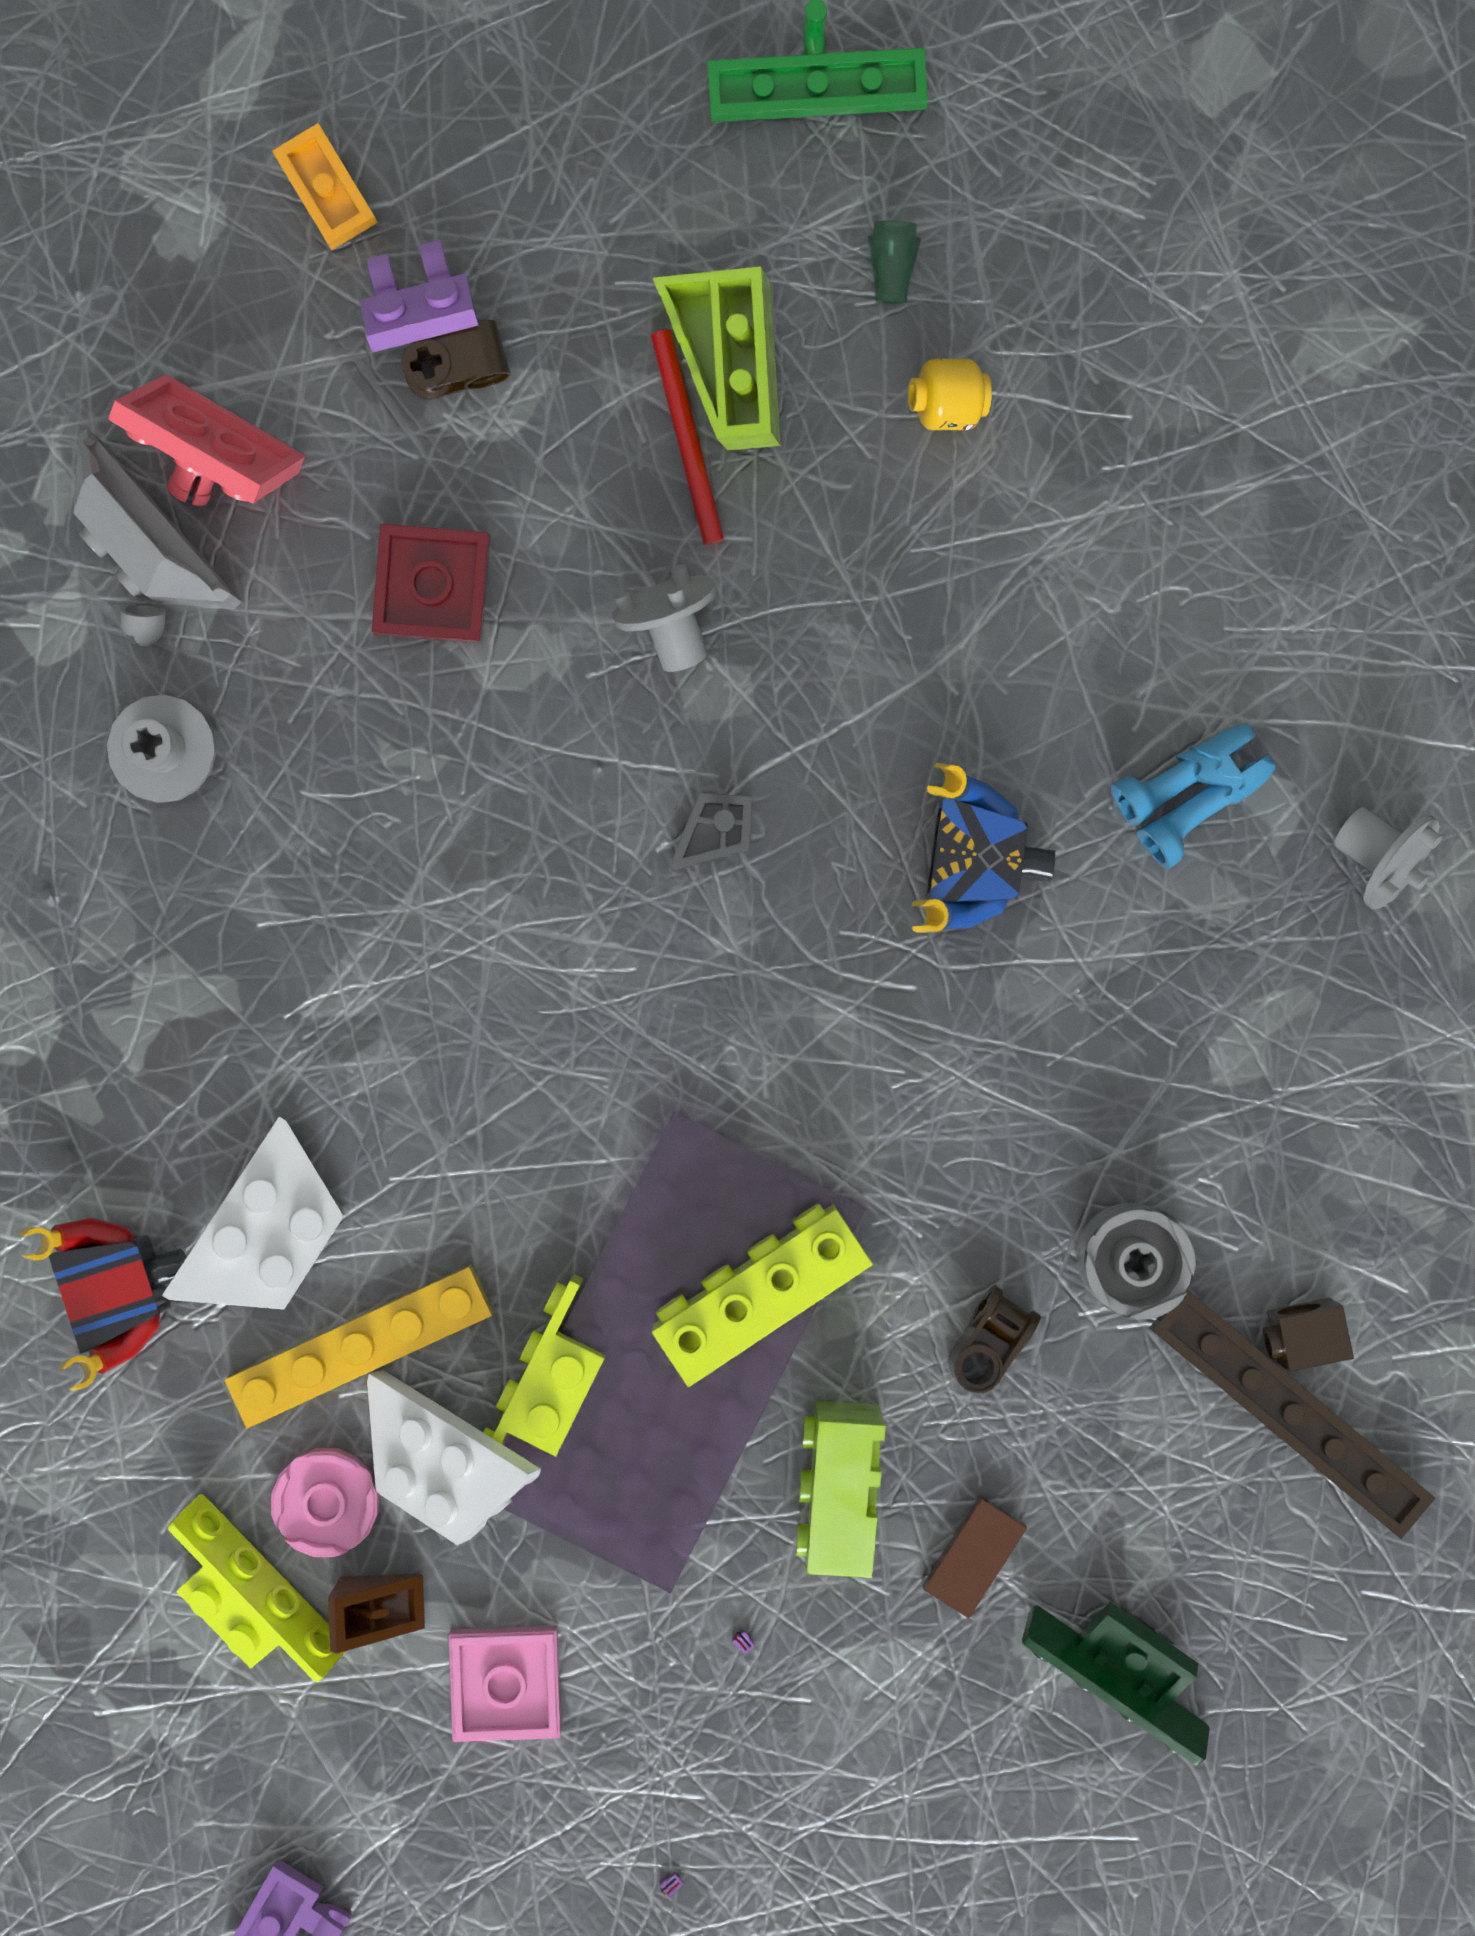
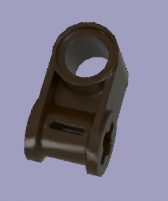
(461, 361)
(994, 1338)

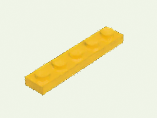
(359, 1346)

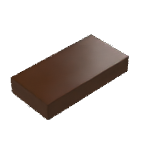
(974, 1556)

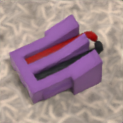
(743, 1641)
(671, 1884)

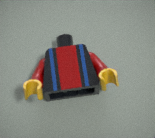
(108, 1288)

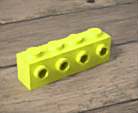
(760, 1294)

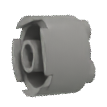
(1162, 1273)

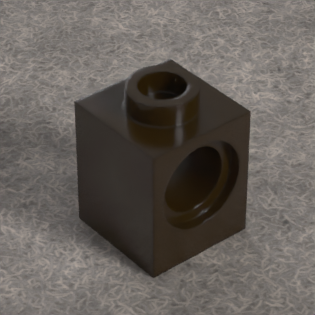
(1308, 1335)

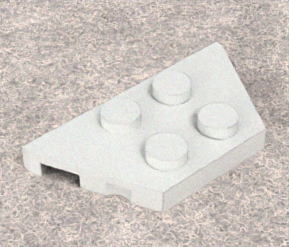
(262, 1232)
(438, 1462)

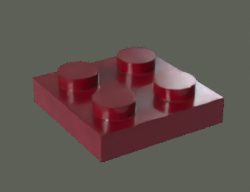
(431, 583)

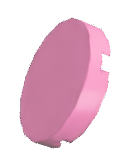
(325, 1502)

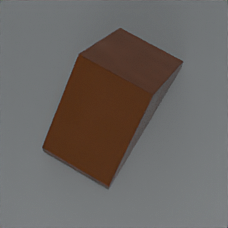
(374, 1609)

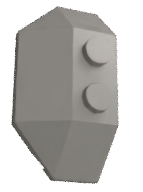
(139, 535)

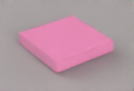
(505, 1683)

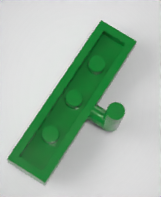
(817, 81)

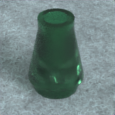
(893, 259)

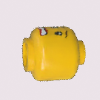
(950, 394)

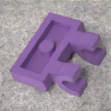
(419, 311)
(288, 1904)

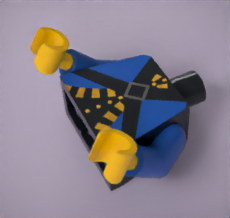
(976, 855)

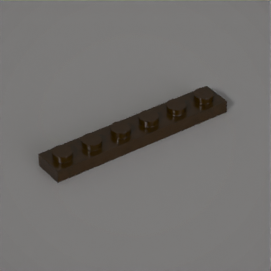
(1293, 1414)

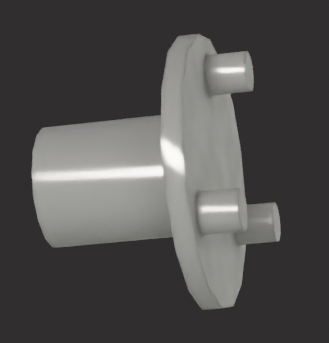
(670, 617)
(161, 748)
(1388, 853)

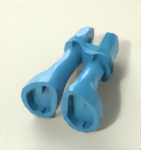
(1202, 764)

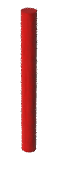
(687, 437)

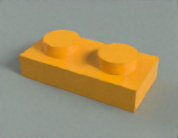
(324, 186)

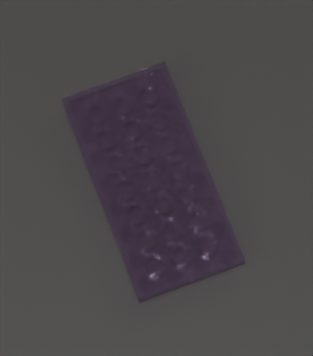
(644, 1446)

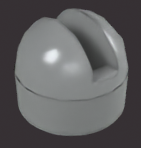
(143, 623)

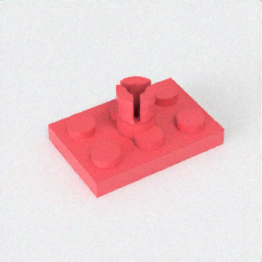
(205, 443)

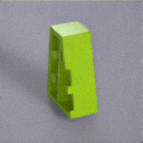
(730, 349)
(841, 1488)

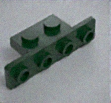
(1127, 1670)

